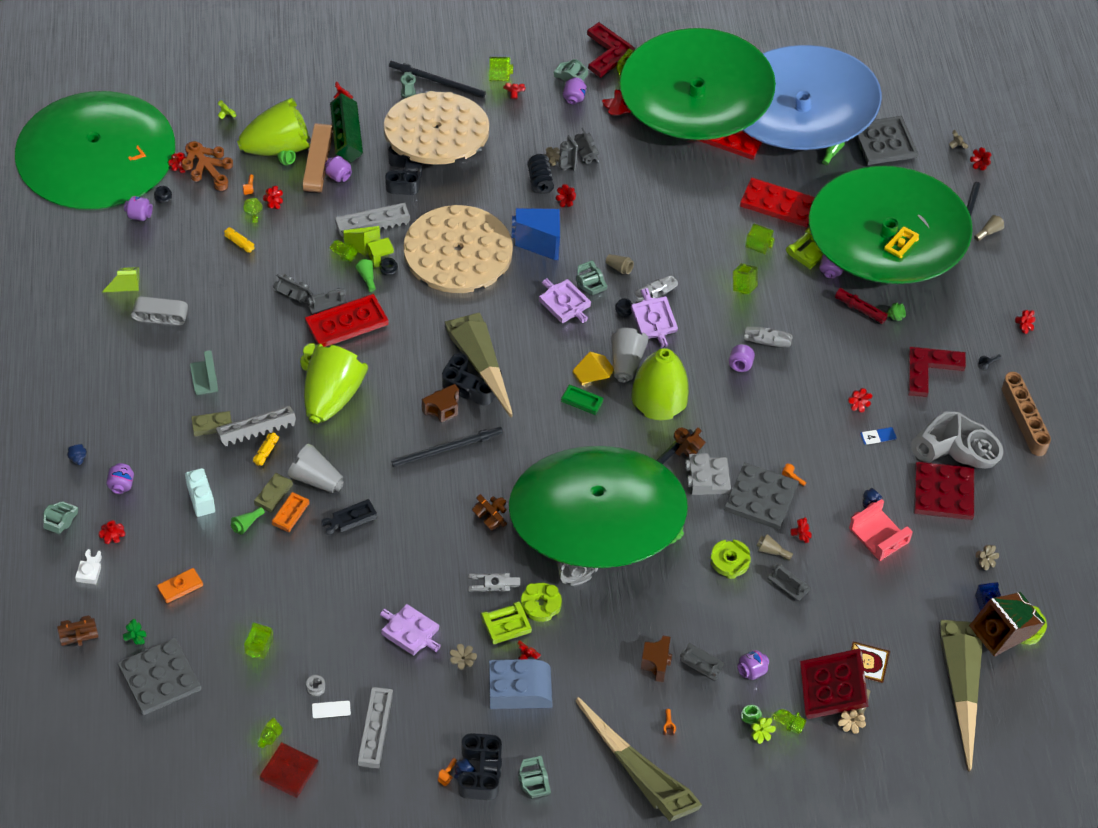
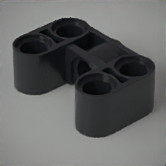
(406, 181)
(469, 385)
(489, 766)

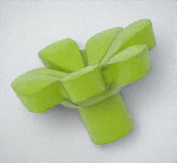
(225, 110)
(762, 729)

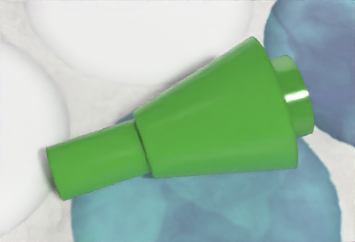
(831, 152)
(365, 269)
(242, 522)

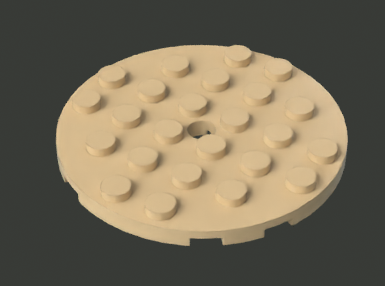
(460, 131)
(432, 254)

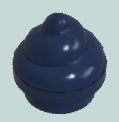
(77, 453)
(870, 496)
(463, 766)

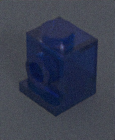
(986, 592)

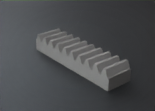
(377, 217)
(256, 424)
(375, 727)

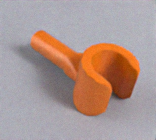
(248, 188)
(788, 472)
(669, 724)
(444, 776)

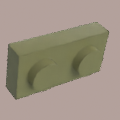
(208, 423)
(273, 492)

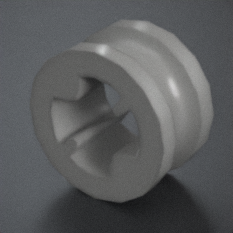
(321, 685)

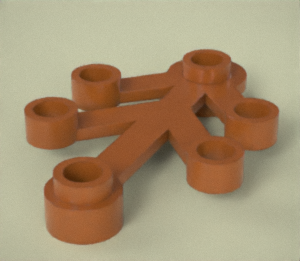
(195, 149)

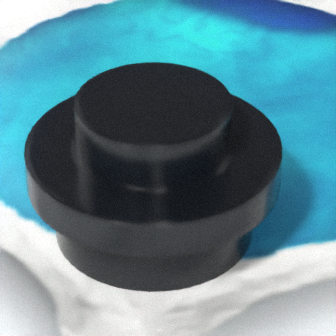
(162, 194)
(388, 266)
(623, 307)

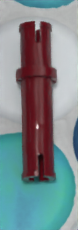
(855, 302)

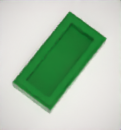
(582, 399)

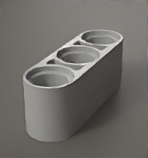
(159, 310)

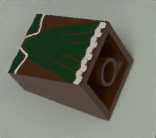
(1006, 622)

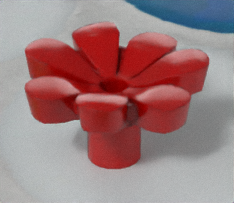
(514, 89)
(341, 90)
(981, 158)
(176, 162)
(566, 195)
(273, 197)
(1026, 321)
(860, 399)
(802, 530)
(112, 532)
(527, 652)

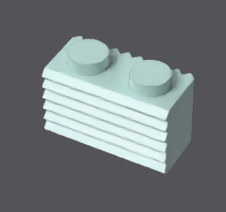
(200, 492)

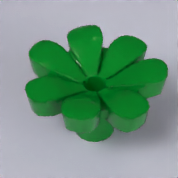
(134, 632)

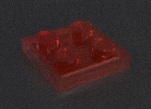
(289, 770)

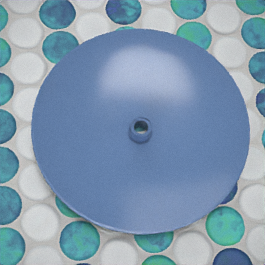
(817, 98)

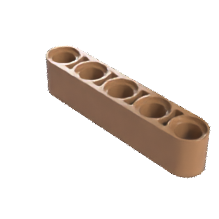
(317, 157)
(1026, 414)

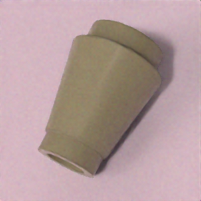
(620, 263)

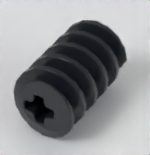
(540, 174)

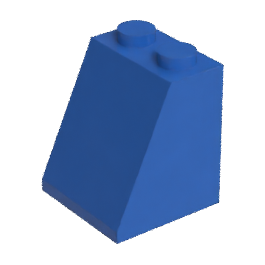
(537, 231)

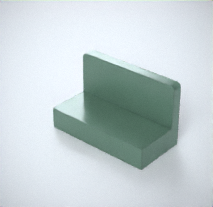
(204, 375)

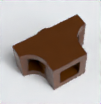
(442, 403)
(656, 657)

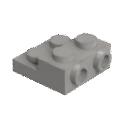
(708, 474)

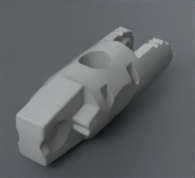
(658, 288)
(768, 336)
(503, 579)

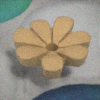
(852, 720)

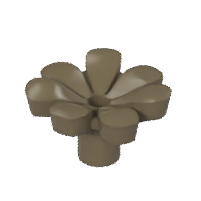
(958, 140)
(553, 155)
(987, 557)
(462, 656)

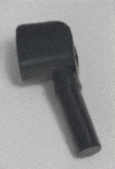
(984, 359)

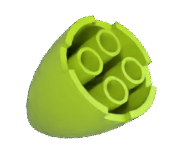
(275, 130)
(331, 381)
(661, 386)

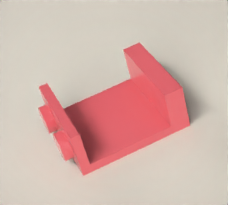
(878, 531)

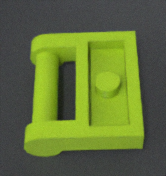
(810, 255)
(507, 627)

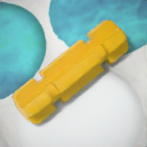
(239, 239)
(265, 449)

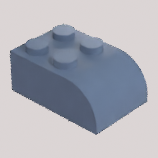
(520, 684)

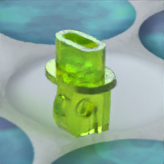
(253, 207)
(344, 251)
(792, 722)
(270, 733)

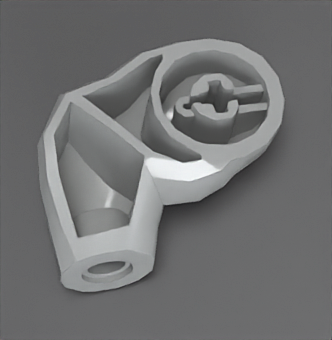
(961, 438)

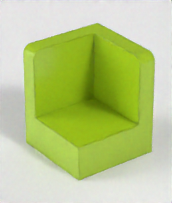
(379, 248)

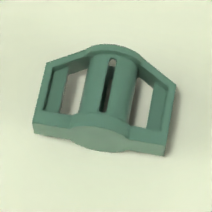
(571, 71)
(407, 85)
(590, 278)
(62, 518)
(534, 777)

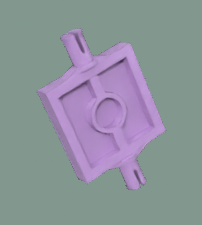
(564, 301)
(654, 317)
(410, 630)

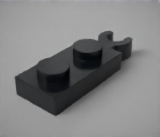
(350, 517)

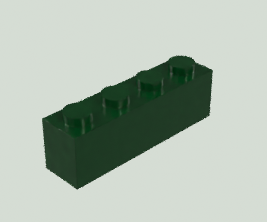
(346, 128)

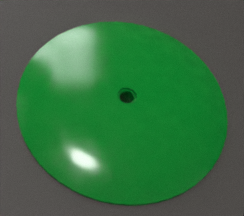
(697, 83)
(81, 148)
(870, 205)
(598, 506)

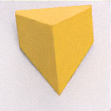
(901, 242)
(593, 368)

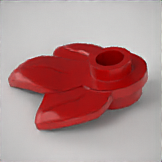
(616, 105)

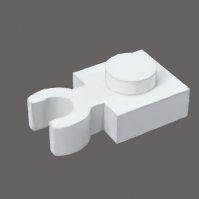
(89, 570)

